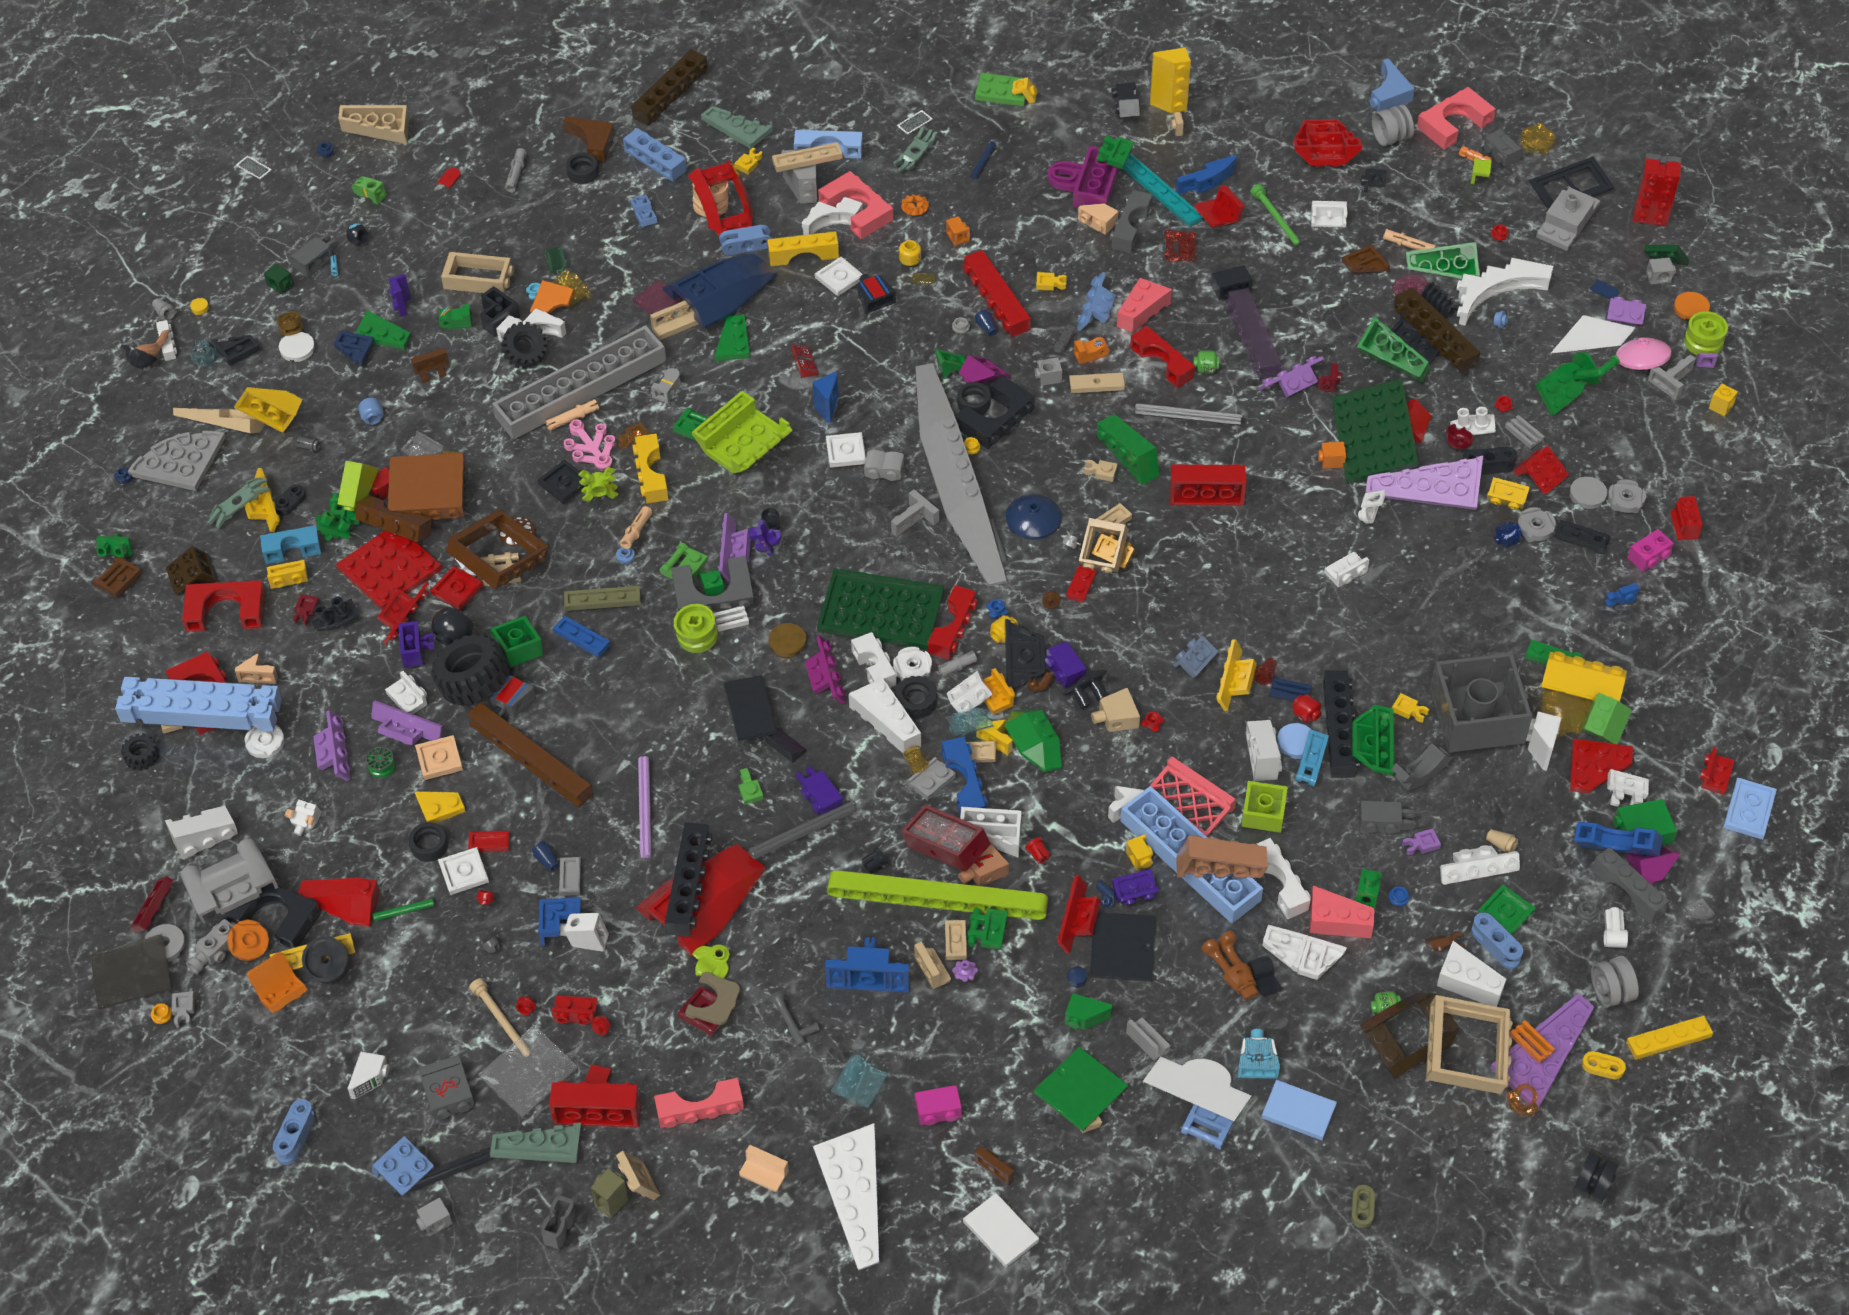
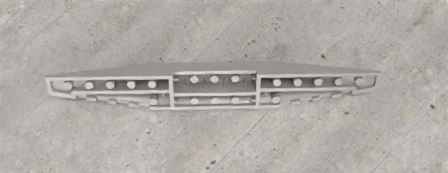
(955, 475)

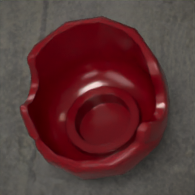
(1458, 438)

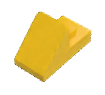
(997, 734)

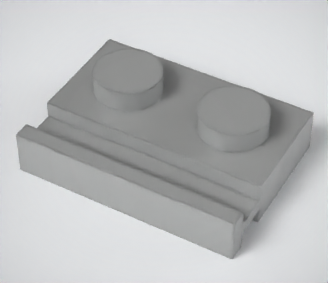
(931, 779)

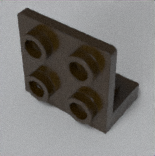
(188, 568)

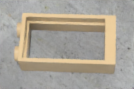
(476, 284)

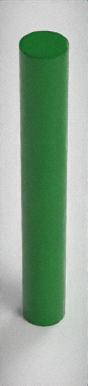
(403, 909)

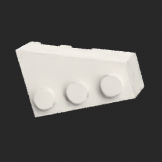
(1263, 750)
(201, 831)
(1470, 977)

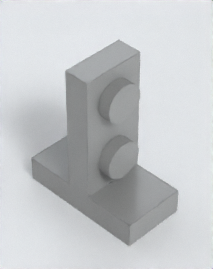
(1669, 380)
(918, 509)

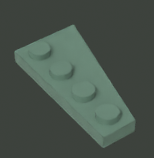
(736, 127)
(543, 1145)

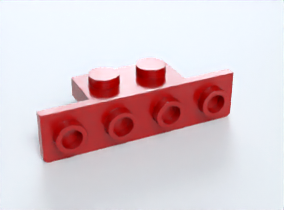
(397, 610)
(1079, 915)

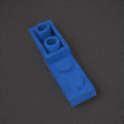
(1211, 176)

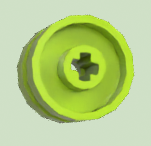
(1705, 333)
(696, 628)

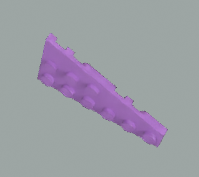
(1561, 1032)

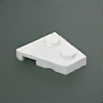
(1285, 945)
(1319, 957)

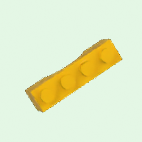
(821, 244)
(654, 484)

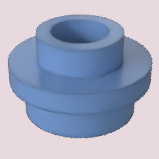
(1500, 319)
(625, 559)

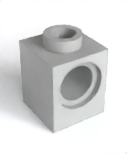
(1660, 271)
(1048, 371)
(433, 1217)

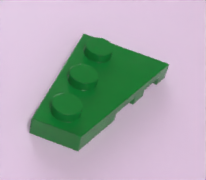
(383, 331)
(733, 340)

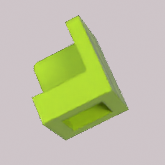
(1480, 168)

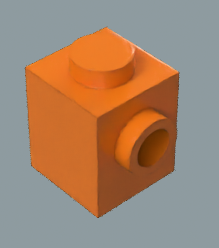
(1332, 455)

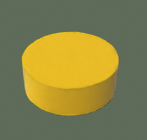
(199, 306)

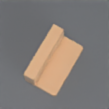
(764, 1168)

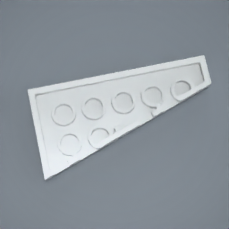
(851, 1178)

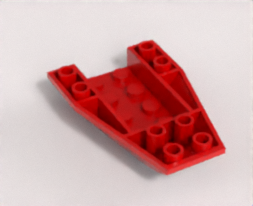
(725, 886)

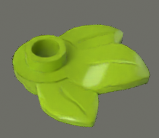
(710, 962)

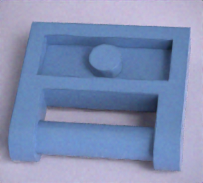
(1210, 1120)

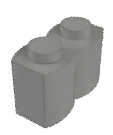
(884, 465)

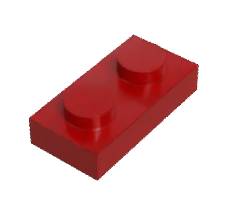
(1081, 584)

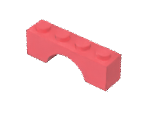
(675, 1110)

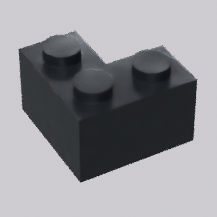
(496, 309)

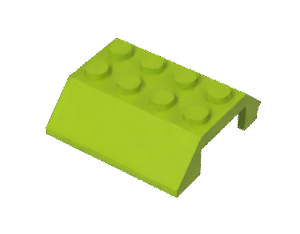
(739, 434)

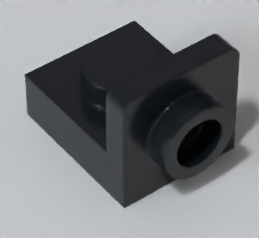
(1373, 177)

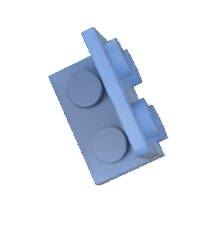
(402, 1166)

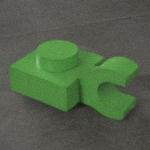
(749, 790)

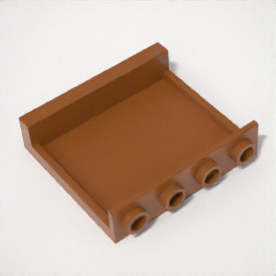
(427, 485)

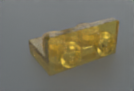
(572, 281)

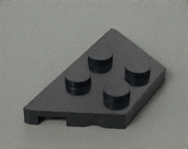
(1023, 655)

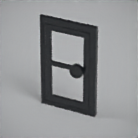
(1591, 163)

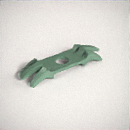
(921, 144)
(227, 508)

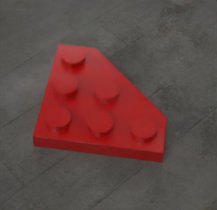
(1593, 761)

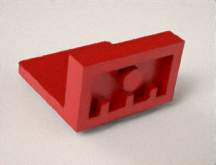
(1543, 469)

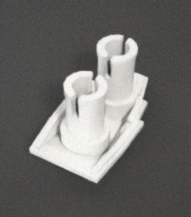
(1477, 424)

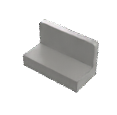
(1147, 1038)

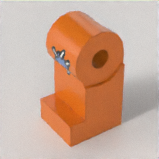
(1090, 350)

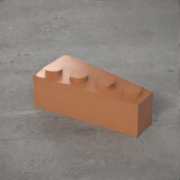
(1221, 858)

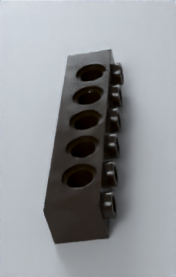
(669, 87)
(1436, 330)

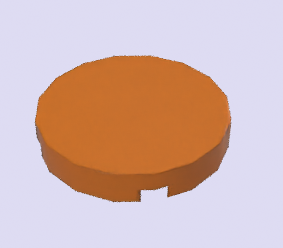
(1689, 304)
(247, 940)

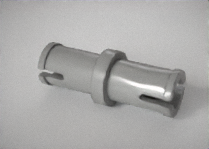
(957, 663)

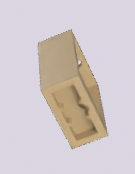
(1107, 527)

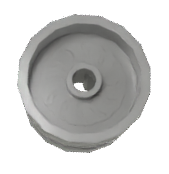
(1614, 981)

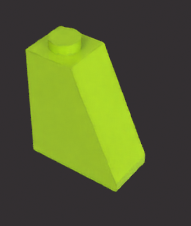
(356, 484)

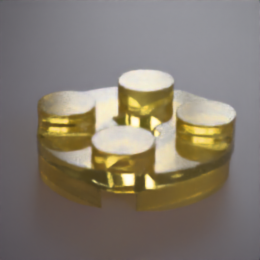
(1537, 132)

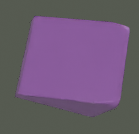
(1706, 360)

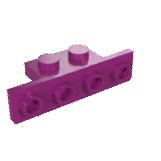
(823, 671)

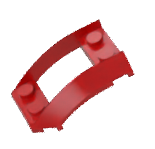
(717, 175)

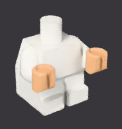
(304, 816)

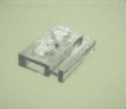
(421, 445)

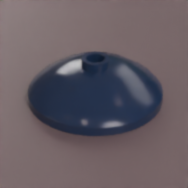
(1033, 516)

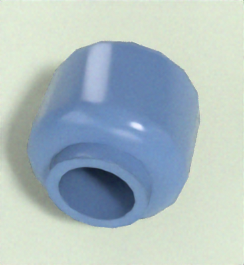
(371, 411)

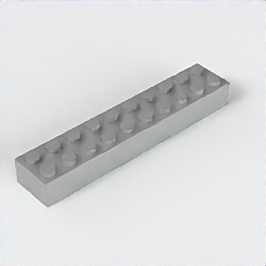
(579, 382)

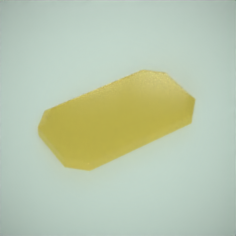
(923, 278)

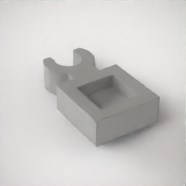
(182, 1005)

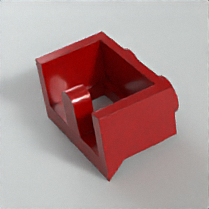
(1686, 518)

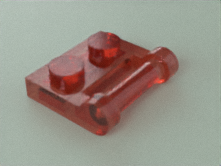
(1186, 246)

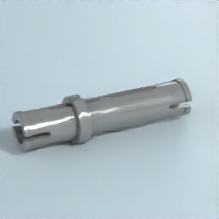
(517, 165)

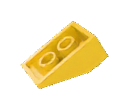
(269, 406)

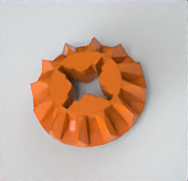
(910, 209)

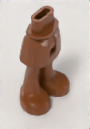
(1240, 975)

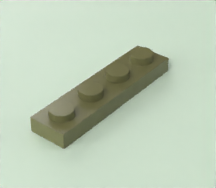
(602, 598)

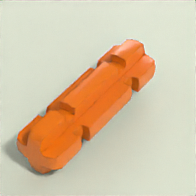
(1471, 154)

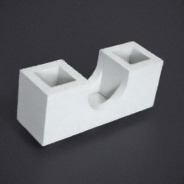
(869, 650)

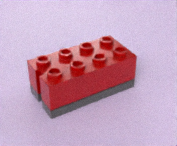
(1656, 189)

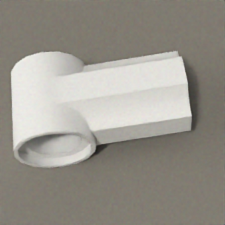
(1614, 932)

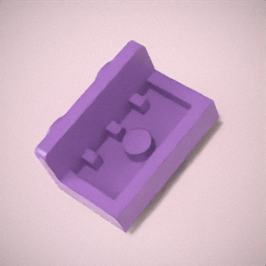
(1626, 311)

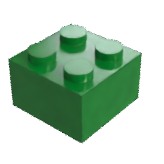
(518, 640)

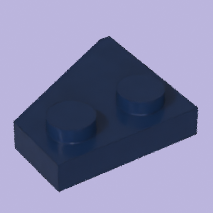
(354, 346)

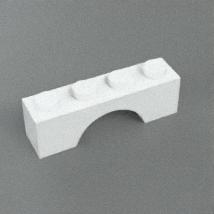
(1293, 898)

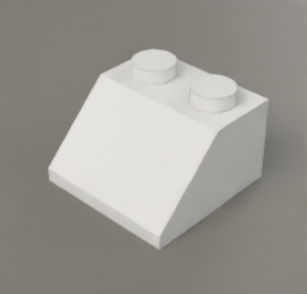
(1542, 737)

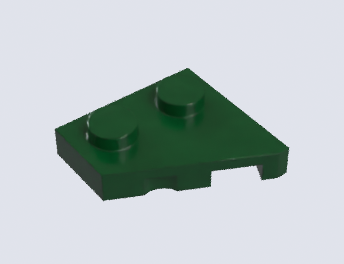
(1673, 252)

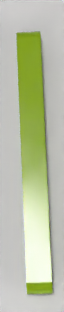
(936, 894)

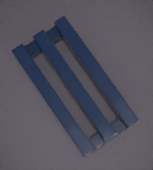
(1290, 687)

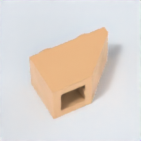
(1098, 216)

